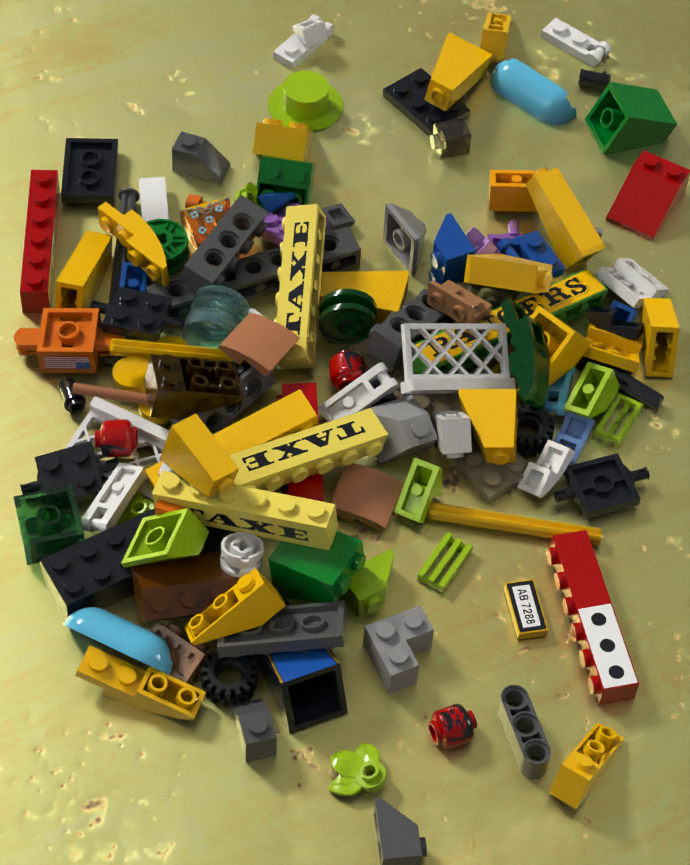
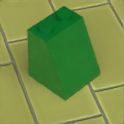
(629, 118)
(316, 573)

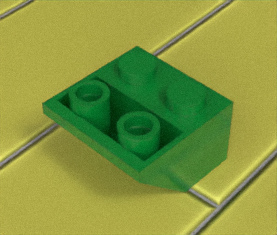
(285, 176)

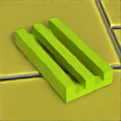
(609, 435)
(456, 544)

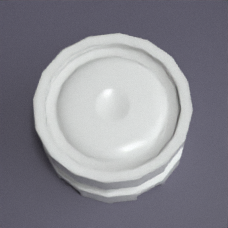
(241, 554)

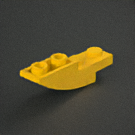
(141, 241)
(140, 688)

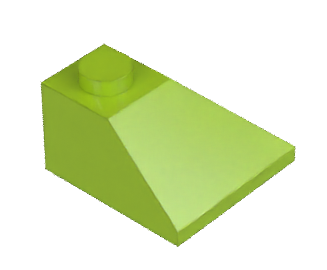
(166, 538)

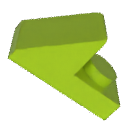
(420, 487)

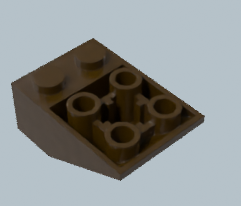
(189, 386)

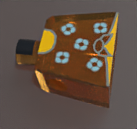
(202, 219)

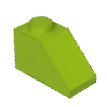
(593, 391)
(370, 585)

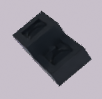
(607, 319)

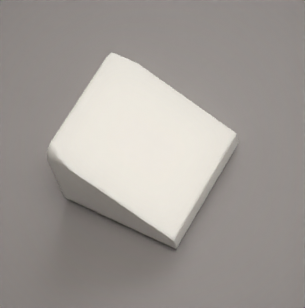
(311, 32)

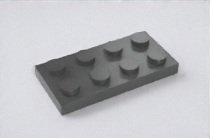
(291, 629)

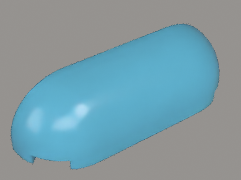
(532, 92)
(122, 636)

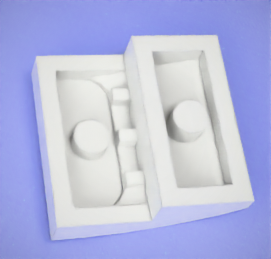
(631, 282)

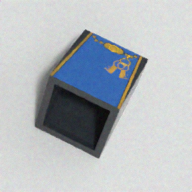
(305, 686)

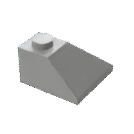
(404, 236)
(407, 428)

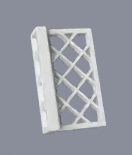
(451, 383)
(148, 434)

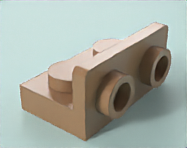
(457, 302)
(185, 656)

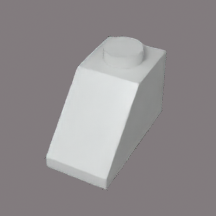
(453, 432)

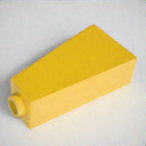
(456, 71)
(563, 218)
(84, 271)
(385, 287)

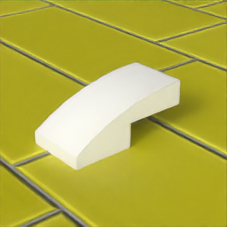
(153, 198)
(549, 468)

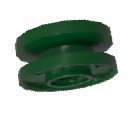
(347, 316)

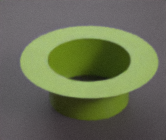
(307, 100)

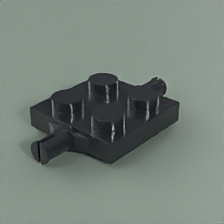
(137, 314)
(73, 467)
(601, 485)

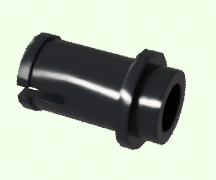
(594, 79)
(72, 402)

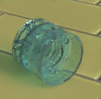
(213, 316)

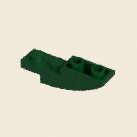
(530, 357)

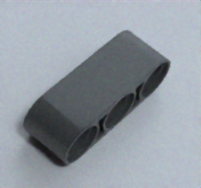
(524, 744)

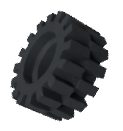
(538, 420)
(229, 692)

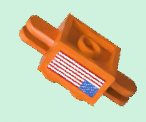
(63, 328)

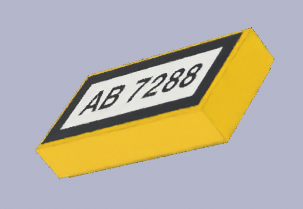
(525, 609)

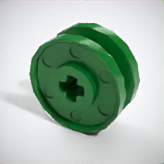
(173, 241)

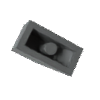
(198, 158)
(255, 729)
(397, 836)

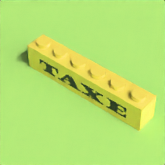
(301, 281)
(310, 451)
(254, 511)

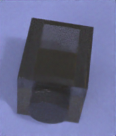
(451, 138)

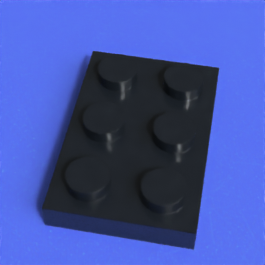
(409, 96)
(89, 170)

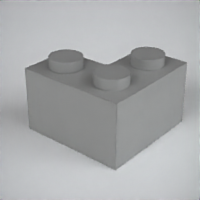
(394, 643)

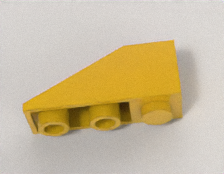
(241, 608)
(585, 765)

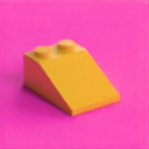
(563, 345)

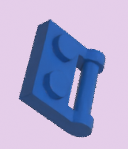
(534, 248)

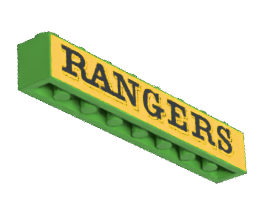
(566, 300)

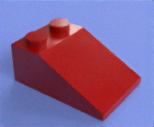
(649, 195)

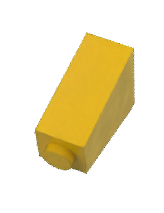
(508, 273)
(659, 337)
(492, 422)
(199, 457)

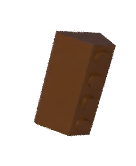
(179, 587)

